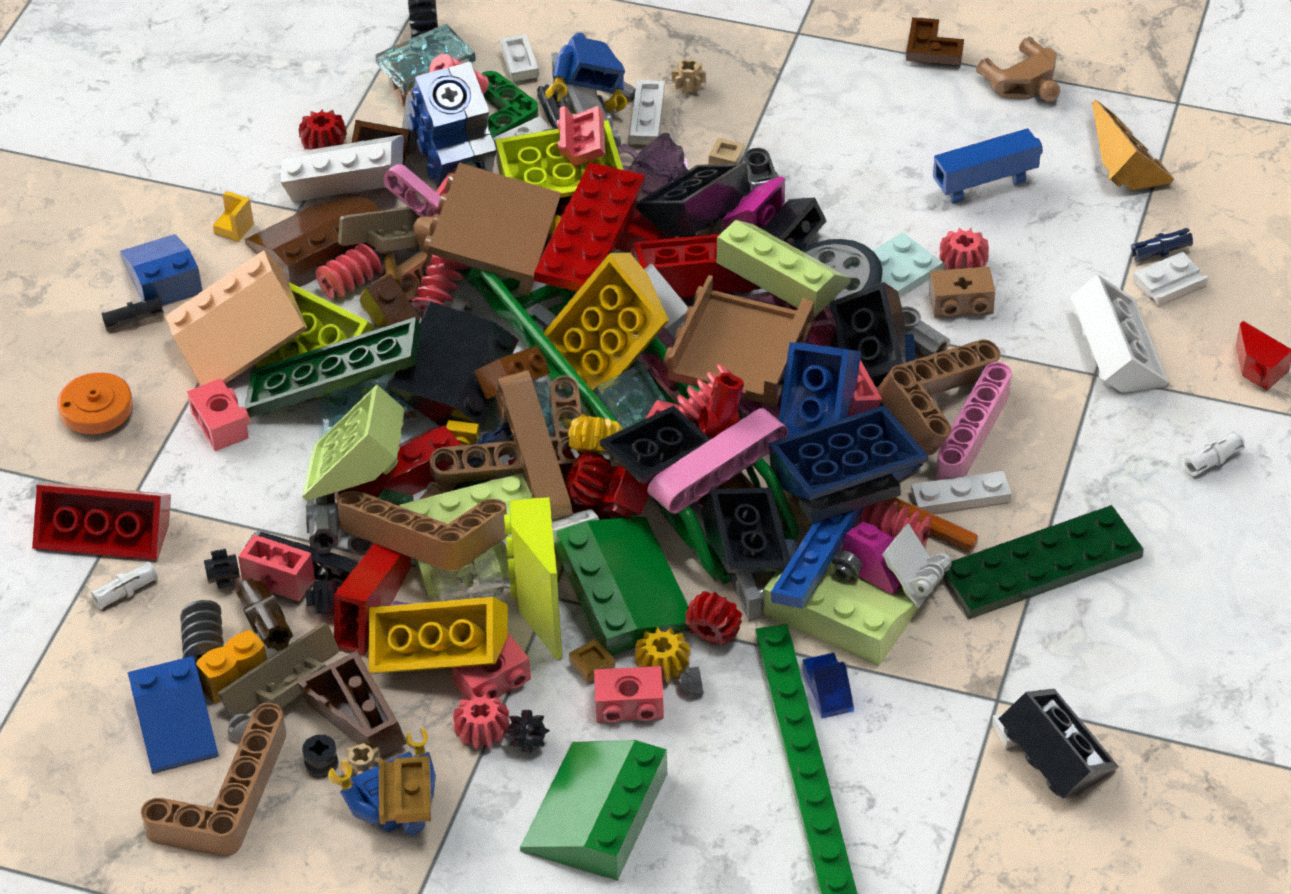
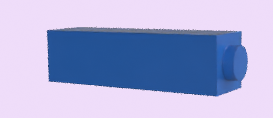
(987, 162)

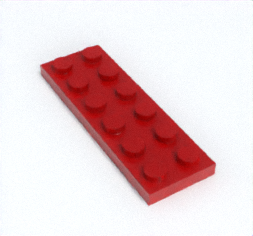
(589, 226)

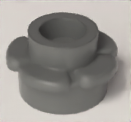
(847, 565)
(691, 681)

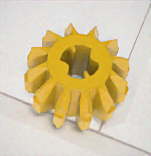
(588, 431)
(663, 650)

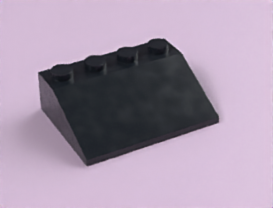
(449, 352)

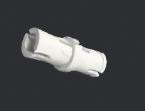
(1214, 453)
(106, 595)

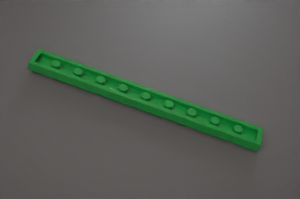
(804, 761)

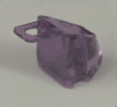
(659, 161)

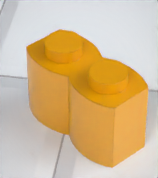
(228, 663)

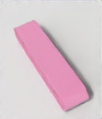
(974, 422)
(716, 461)

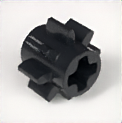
(222, 568)
(322, 596)
(535, 730)

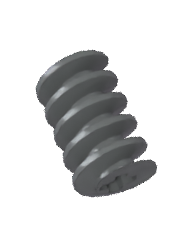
(201, 628)

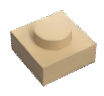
(726, 152)

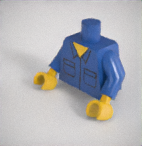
(590, 66)
(363, 793)

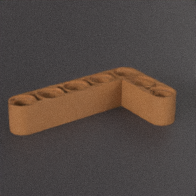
(910, 385)
(520, 408)
(491, 452)
(420, 536)
(225, 825)

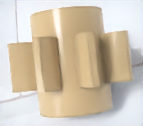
(688, 76)
(362, 758)

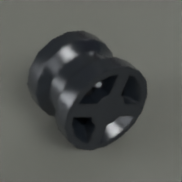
(327, 757)

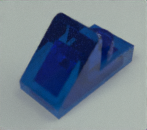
(829, 684)

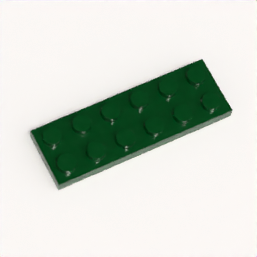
(333, 367)
(1041, 561)

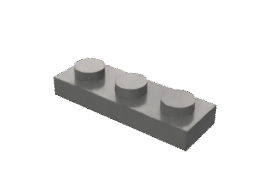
(851, 498)

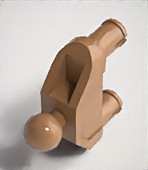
(1027, 77)

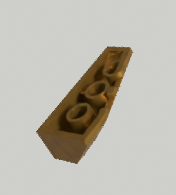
(1126, 155)

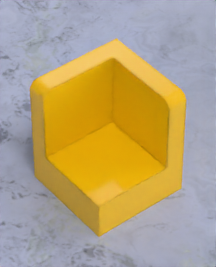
(236, 218)

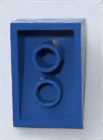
(163, 269)
(817, 385)
(172, 714)

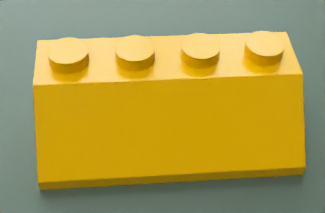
(436, 634)

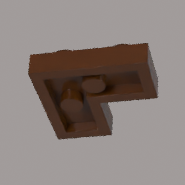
(927, 47)

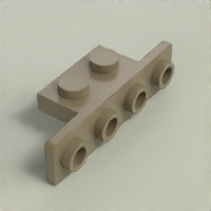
(382, 229)
(278, 676)

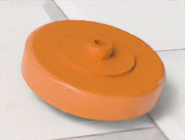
(95, 403)

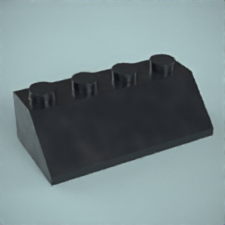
(695, 198)

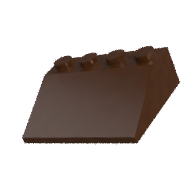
(309, 237)

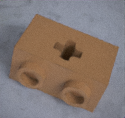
(961, 292)

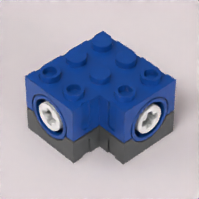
(451, 121)

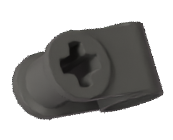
(759, 167)

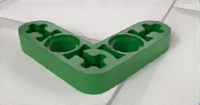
(515, 110)

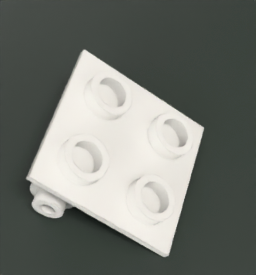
(914, 566)

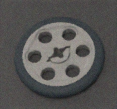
(845, 253)

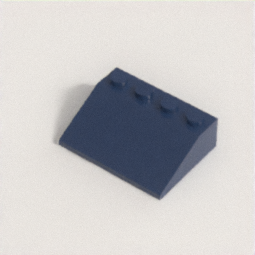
(844, 454)

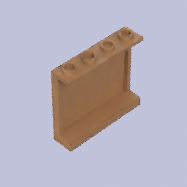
(493, 224)
(742, 337)

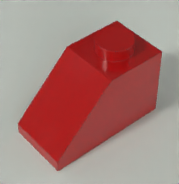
(1261, 356)

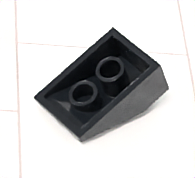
(874, 325)
(654, 443)
(745, 529)

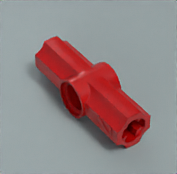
(722, 405)

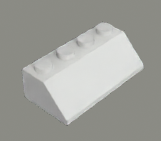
(340, 168)
(1118, 337)

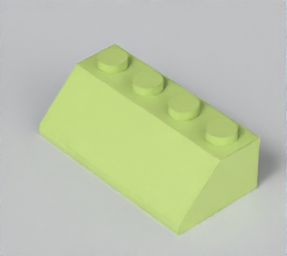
(778, 266)

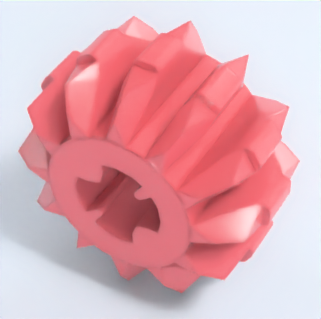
(964, 250)
(481, 720)

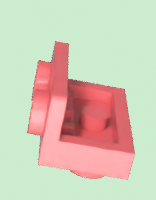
(581, 135)

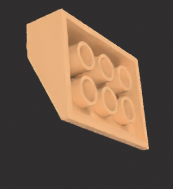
(237, 320)

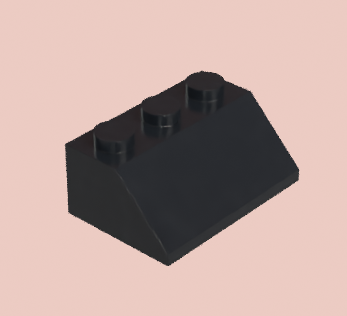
(1056, 742)

